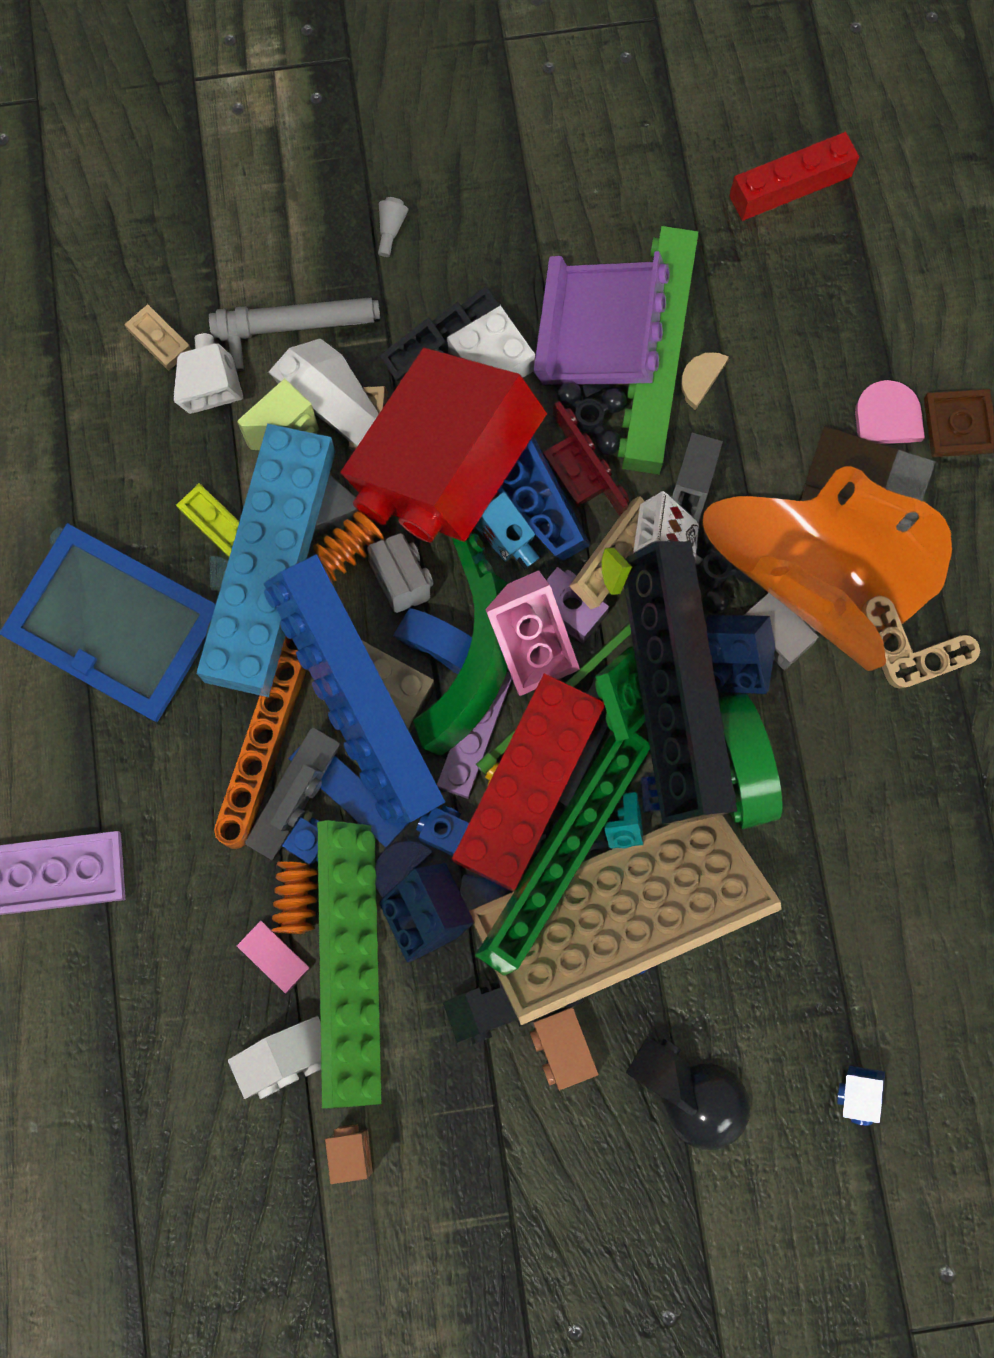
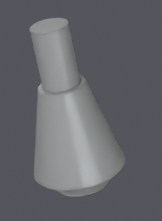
(391, 216)

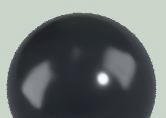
(720, 1106)

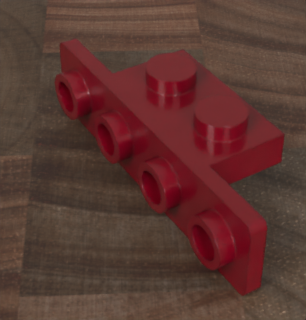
(578, 466)

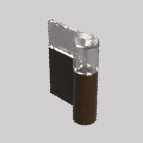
(881, 464)

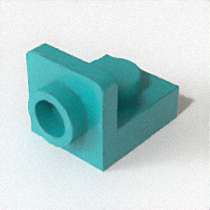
(628, 829)

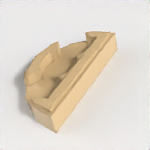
(700, 376)

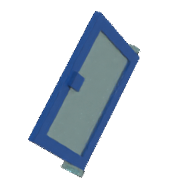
(110, 622)

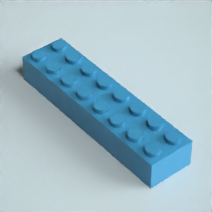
(270, 537)

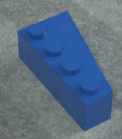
(543, 503)

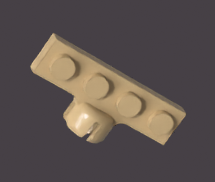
(589, 581)

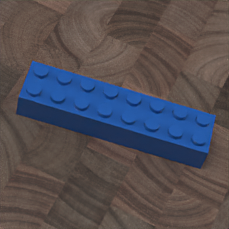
(353, 691)

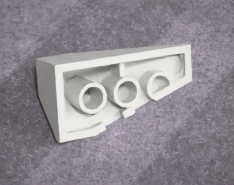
(329, 386)

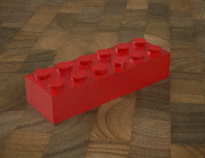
(528, 782)

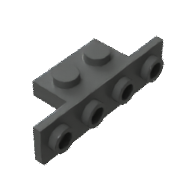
(292, 794)

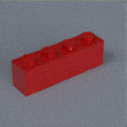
(793, 176)

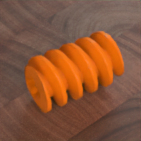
(347, 543)
(295, 898)

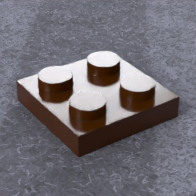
(960, 422)

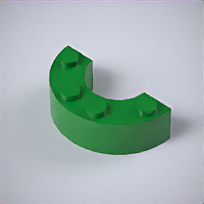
(751, 763)

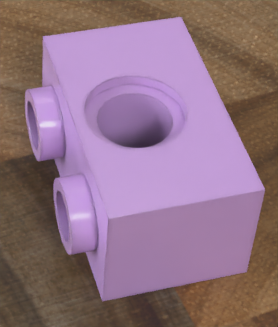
(581, 621)

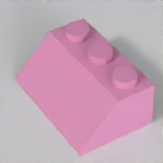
(531, 632)

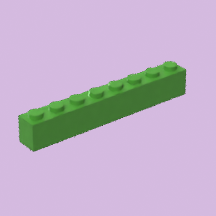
(652, 401)

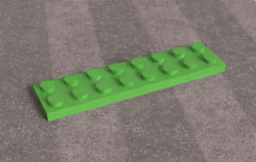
(348, 965)

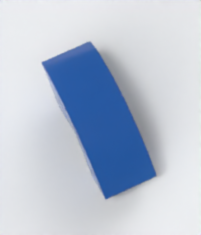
(434, 636)

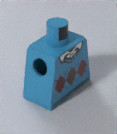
(503, 519)

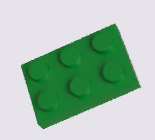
(621, 695)

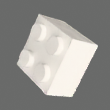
(493, 342)

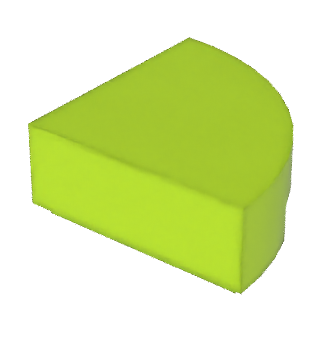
(614, 570)

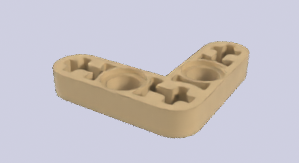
(903, 654)

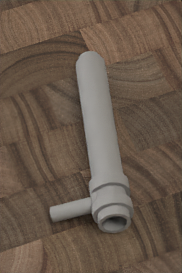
(247, 322)

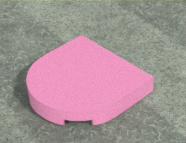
(889, 414)

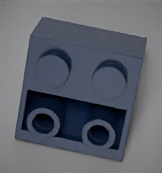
(741, 652)
(426, 911)

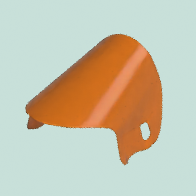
(836, 557)

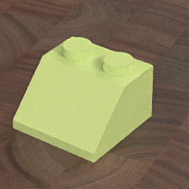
(280, 407)

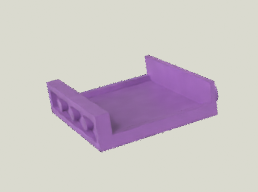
(601, 322)

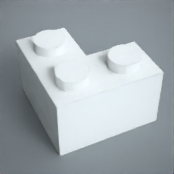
(278, 1059)

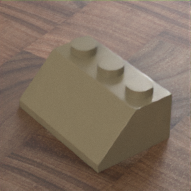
(406, 686)

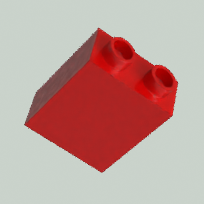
(443, 445)

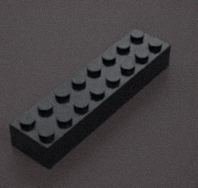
(678, 684)

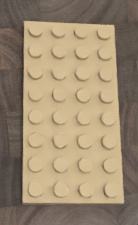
(634, 913)

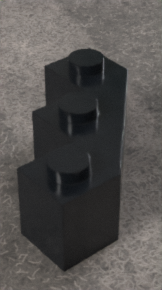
(482, 1010)

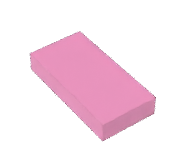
(273, 957)

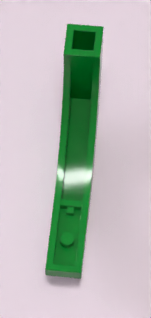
(483, 669)

